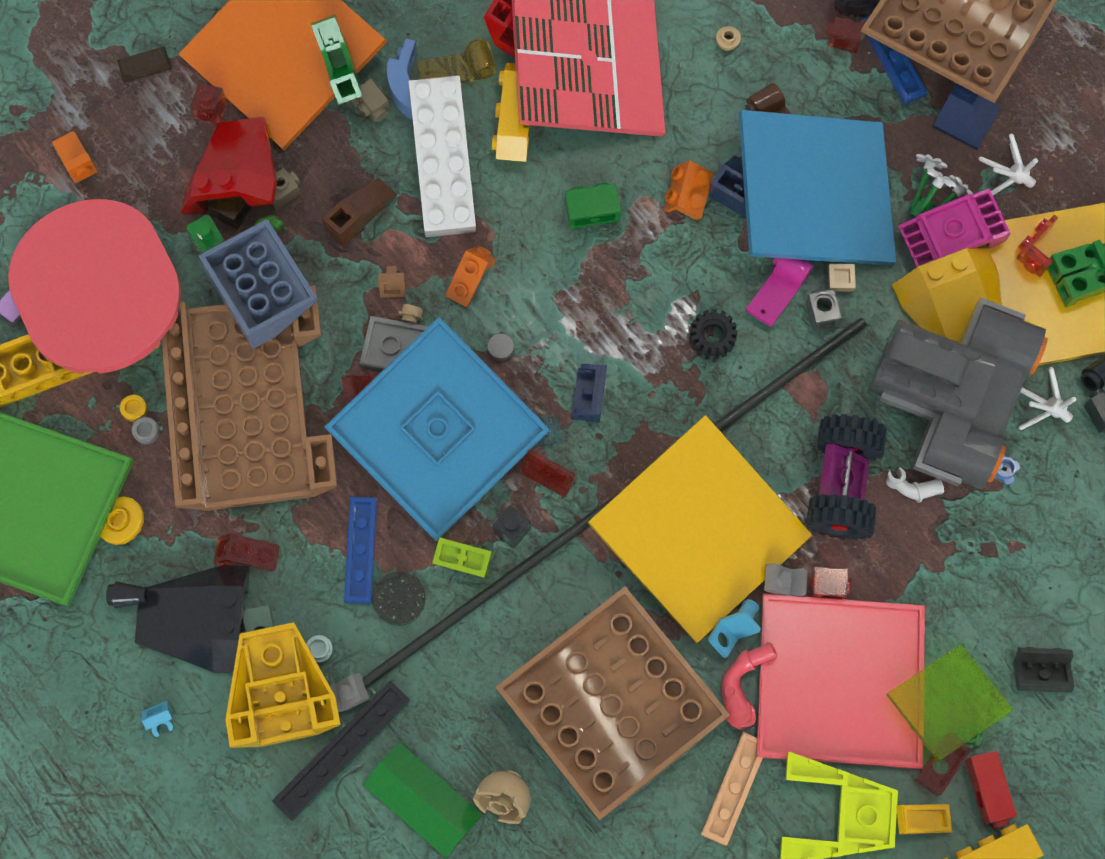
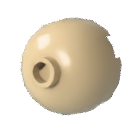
(504, 795)

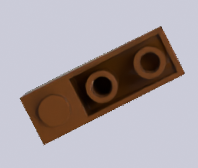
(357, 211)

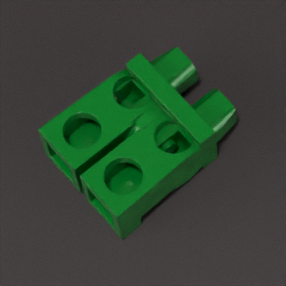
(1079, 272)

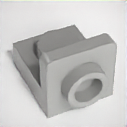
(785, 581)
(349, 692)

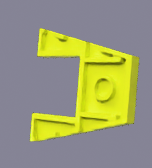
(864, 818)

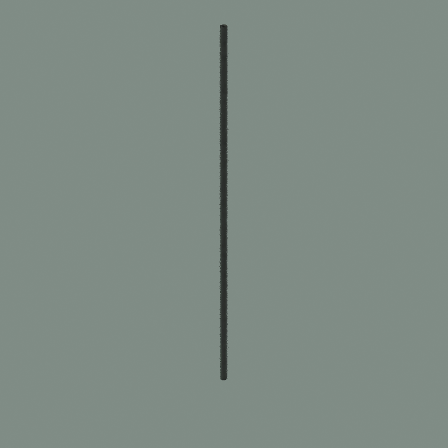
(582, 525)

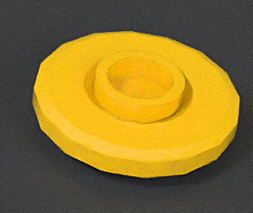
(123, 521)

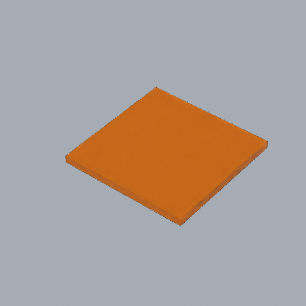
(271, 59)

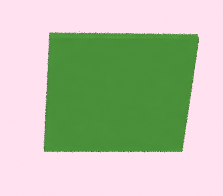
(52, 506)

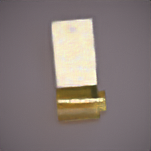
(472, 65)

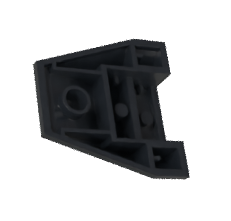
(196, 617)

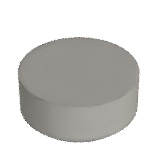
(500, 347)
(145, 430)

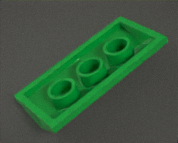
(422, 799)

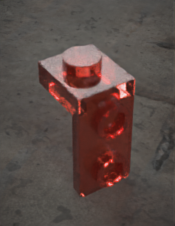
(1030, 256)

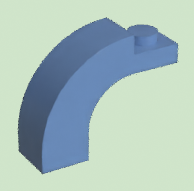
(398, 76)

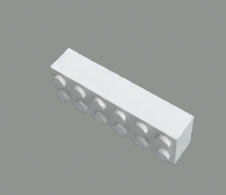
(442, 156)

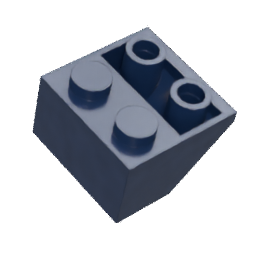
(729, 186)

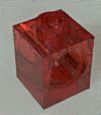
(830, 583)

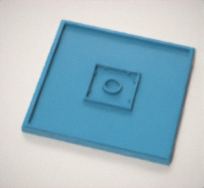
(816, 188)
(437, 428)

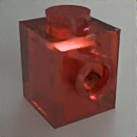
(209, 103)

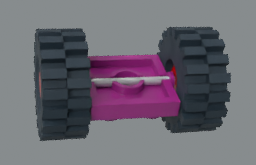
(847, 448)

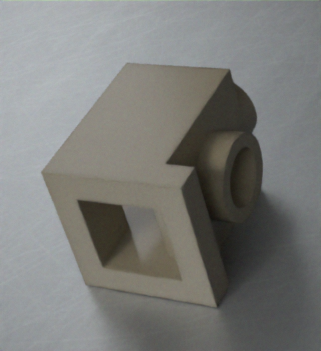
(372, 102)
(288, 191)

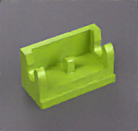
(462, 557)

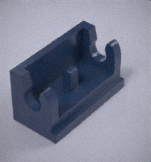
(589, 393)

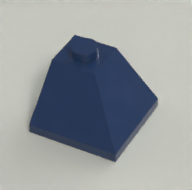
(966, 116)

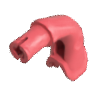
(740, 710)

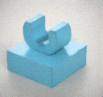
(157, 715)

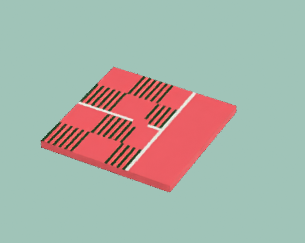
(588, 65)

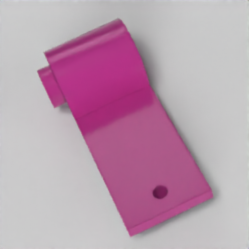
(779, 289)

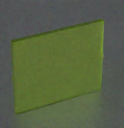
(949, 702)

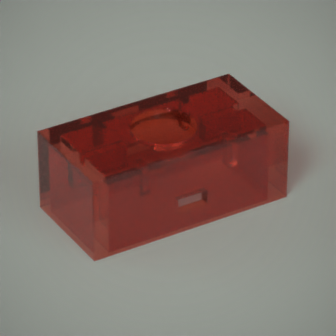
(936, 782)

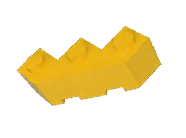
(512, 138)

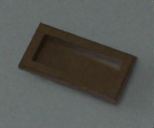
(144, 64)

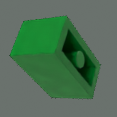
(592, 205)

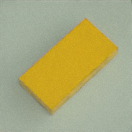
(924, 819)

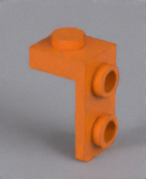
(74, 157)
(469, 274)

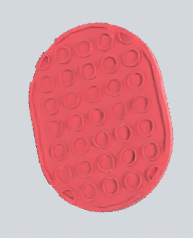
(94, 286)

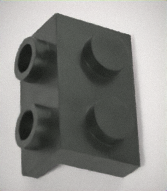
(1043, 669)

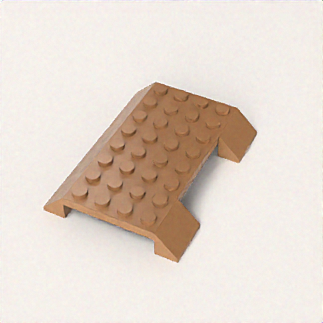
(240, 413)

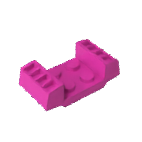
(954, 227)

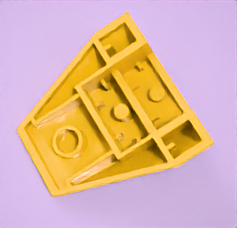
(947, 289)
(277, 690)

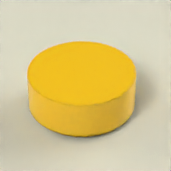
(133, 408)

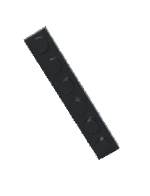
(341, 750)

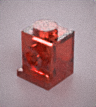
(845, 34)

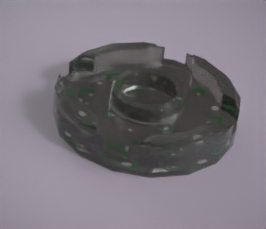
(398, 598)

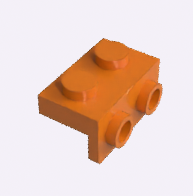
(688, 189)

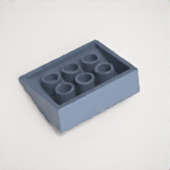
(258, 282)

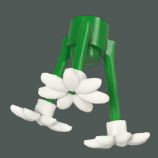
(925, 204)

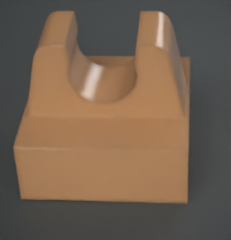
(392, 283)

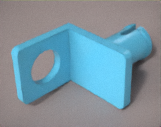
(735, 627)

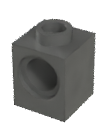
(819, 319)

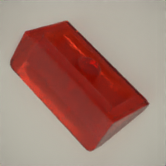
(548, 473)

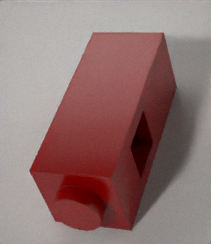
(991, 789)

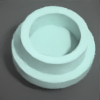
(320, 648)

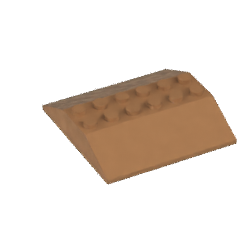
(962, 39)
(612, 703)

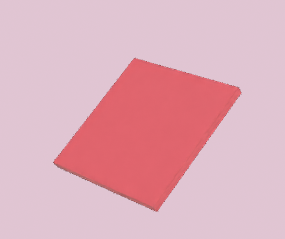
(833, 677)

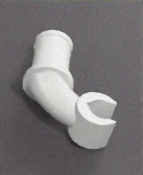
(914, 491)

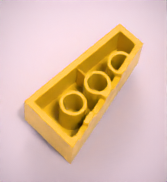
(1013, 844)

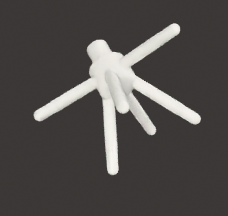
(1017, 173)
(1054, 406)

